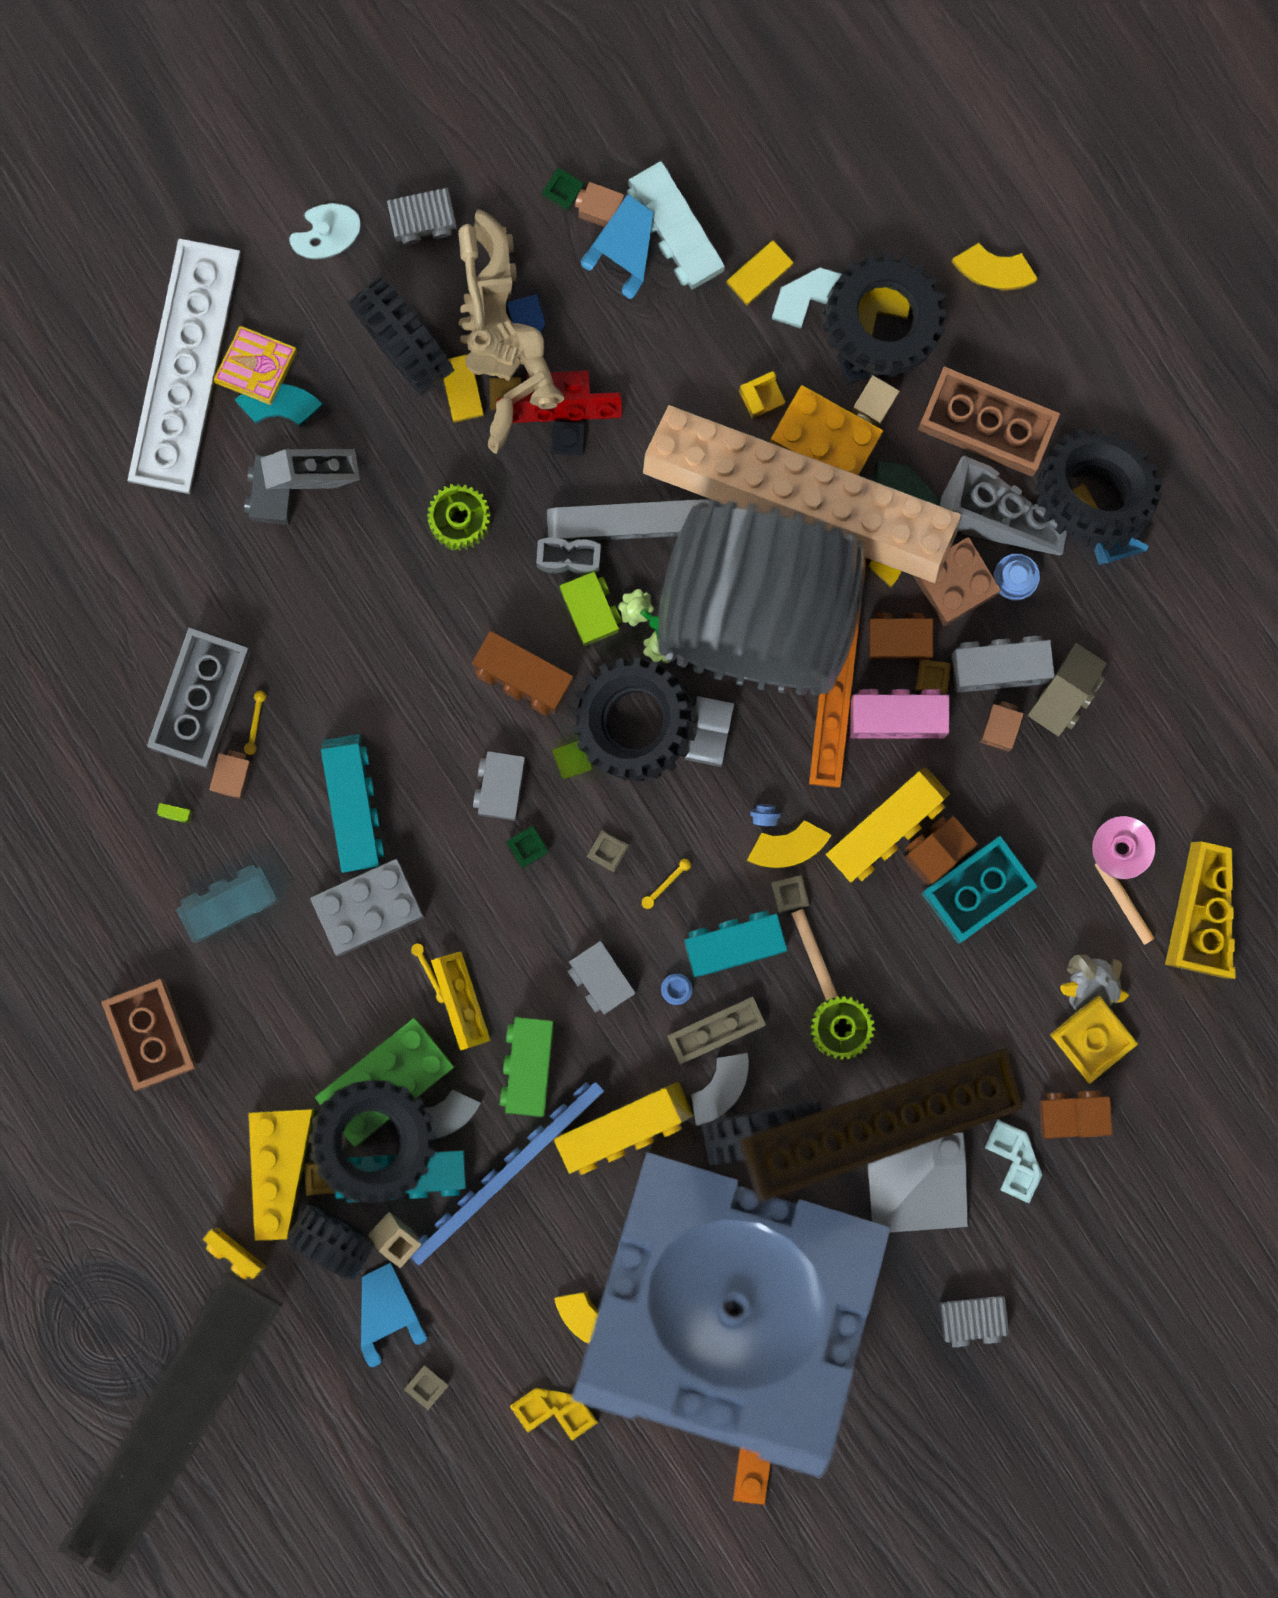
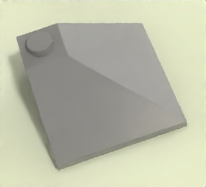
(921, 1187)

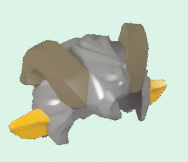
(1093, 978)

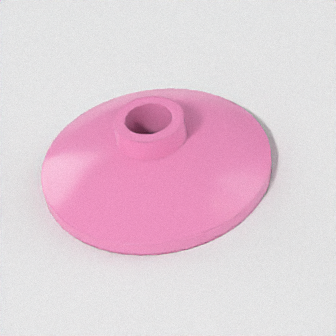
(1139, 847)

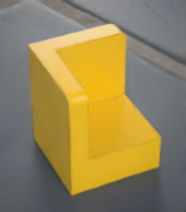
(762, 395)

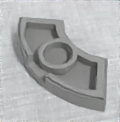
(722, 1090)
(451, 1113)

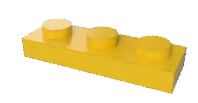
(460, 1000)

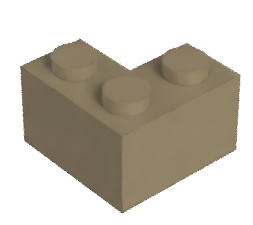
(1071, 688)

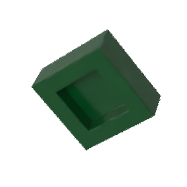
(562, 189)
(527, 847)

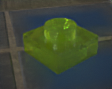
(571, 760)

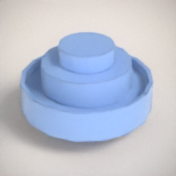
(1016, 576)

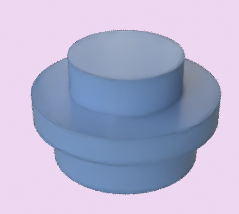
(765, 815)
(676, 989)

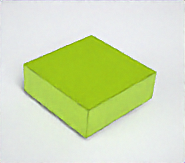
(175, 813)

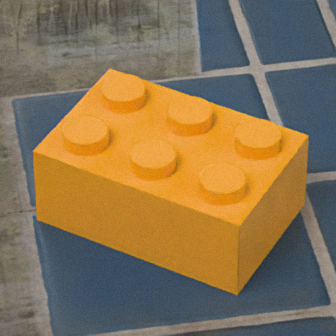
(826, 432)

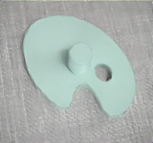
(332, 224)

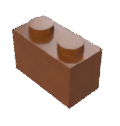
(900, 638)

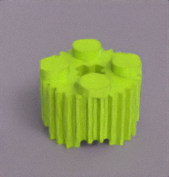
(465, 501)
(854, 1040)

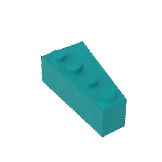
(350, 803)
(445, 1174)

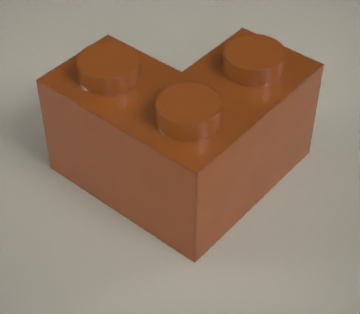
(940, 851)
(1075, 1117)

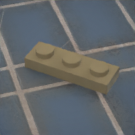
(716, 1030)

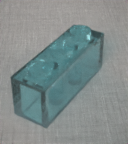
(227, 903)

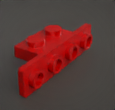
(577, 403)

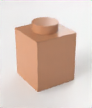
(598, 203)
(1001, 726)
(231, 774)

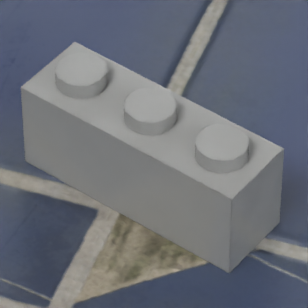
(310, 468)

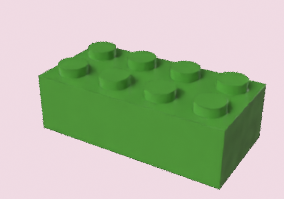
(405, 1059)

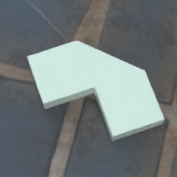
(795, 296)
(1024, 1170)

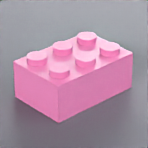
(899, 715)

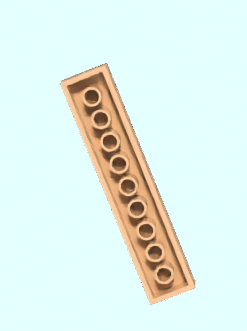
(748, 470)

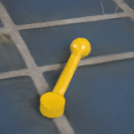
(250, 748)
(684, 865)
(418, 950)

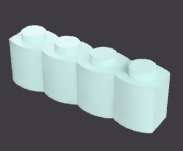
(676, 226)

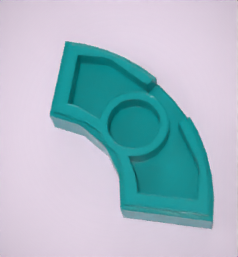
(289, 403)

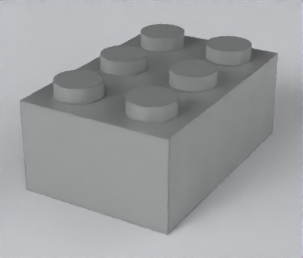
(1002, 664)
(367, 907)

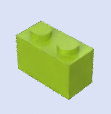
(590, 608)

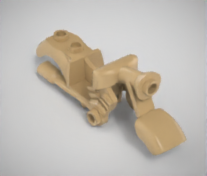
(496, 342)

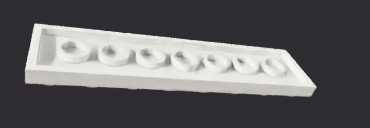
(184, 366)

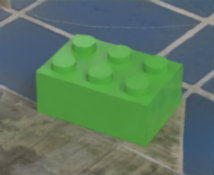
(527, 1066)

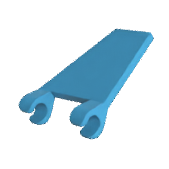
(625, 242)
(385, 1311)

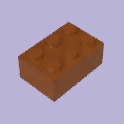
(522, 674)

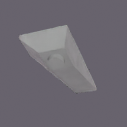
(997, 510)

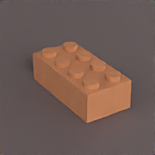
(988, 421)

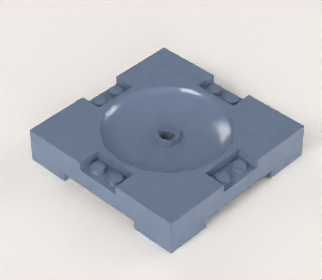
(749, 1380)

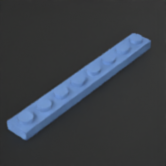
(516, 1161)

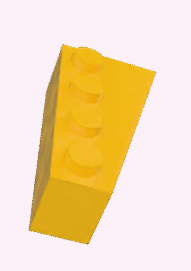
(888, 824)
(1204, 914)
(623, 1128)
(277, 1164)

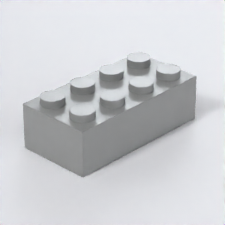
(199, 698)

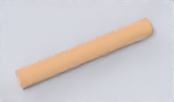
(1127, 907)
(814, 954)

